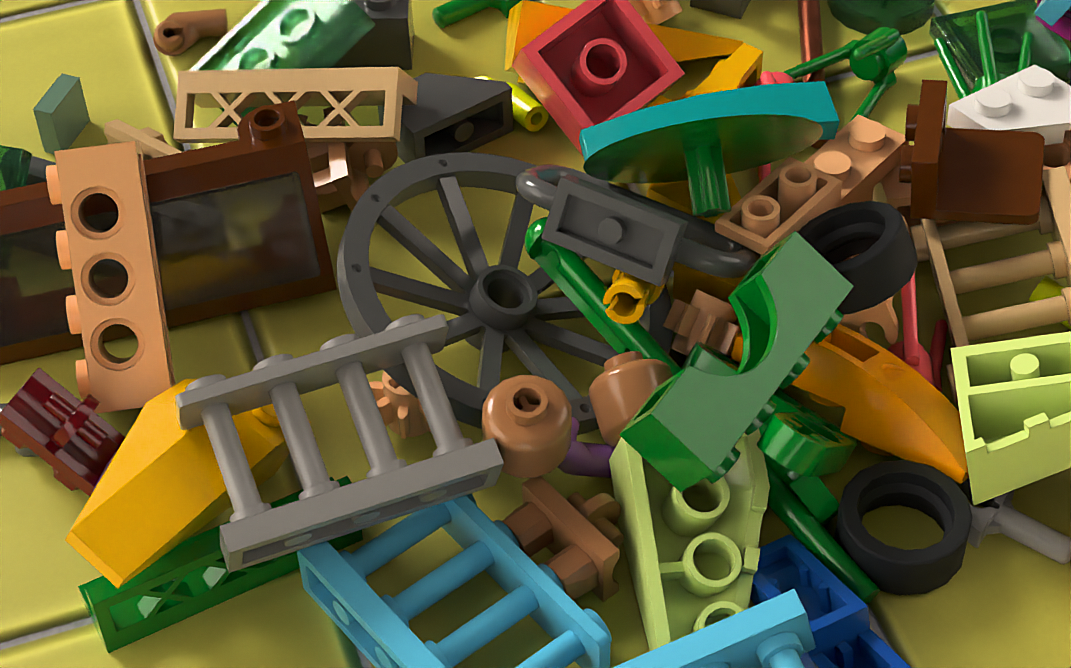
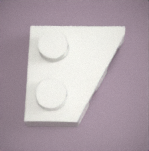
(1022, 102)

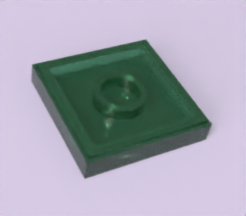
(1007, 26)

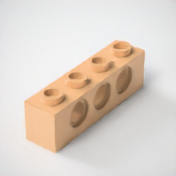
(120, 174)

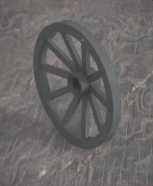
(494, 303)

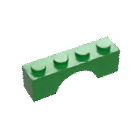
(697, 416)

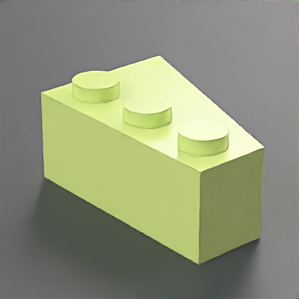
(1014, 411)

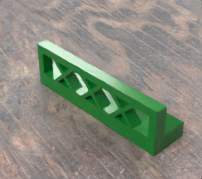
(183, 585)

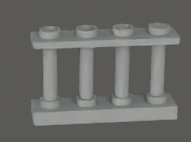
(324, 507)

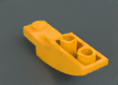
(884, 401)

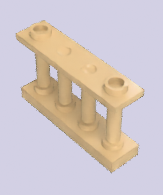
(1056, 260)

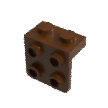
(968, 171)

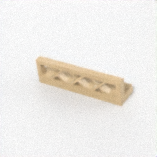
(308, 87)

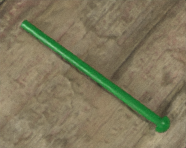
(587, 294)

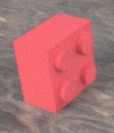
(596, 66)

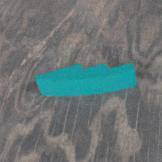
(799, 99)

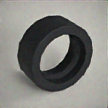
(884, 245)
(914, 487)

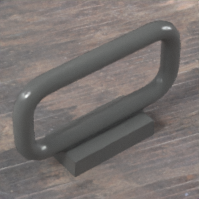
(628, 228)

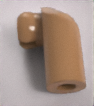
(184, 29)

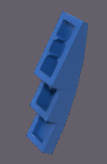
(834, 612)

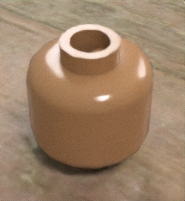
(623, 390)
(529, 424)

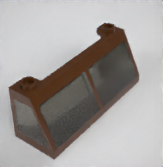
(229, 229)

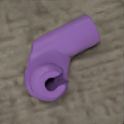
(586, 458)

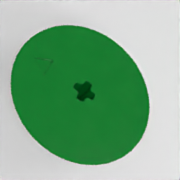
(675, 154)

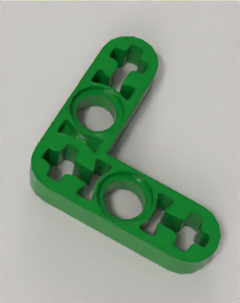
(794, 432)

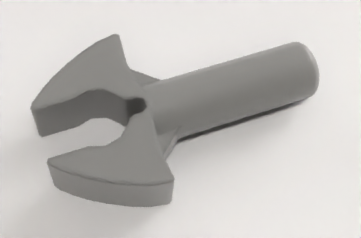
(1002, 518)

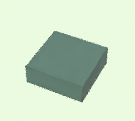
(61, 114)

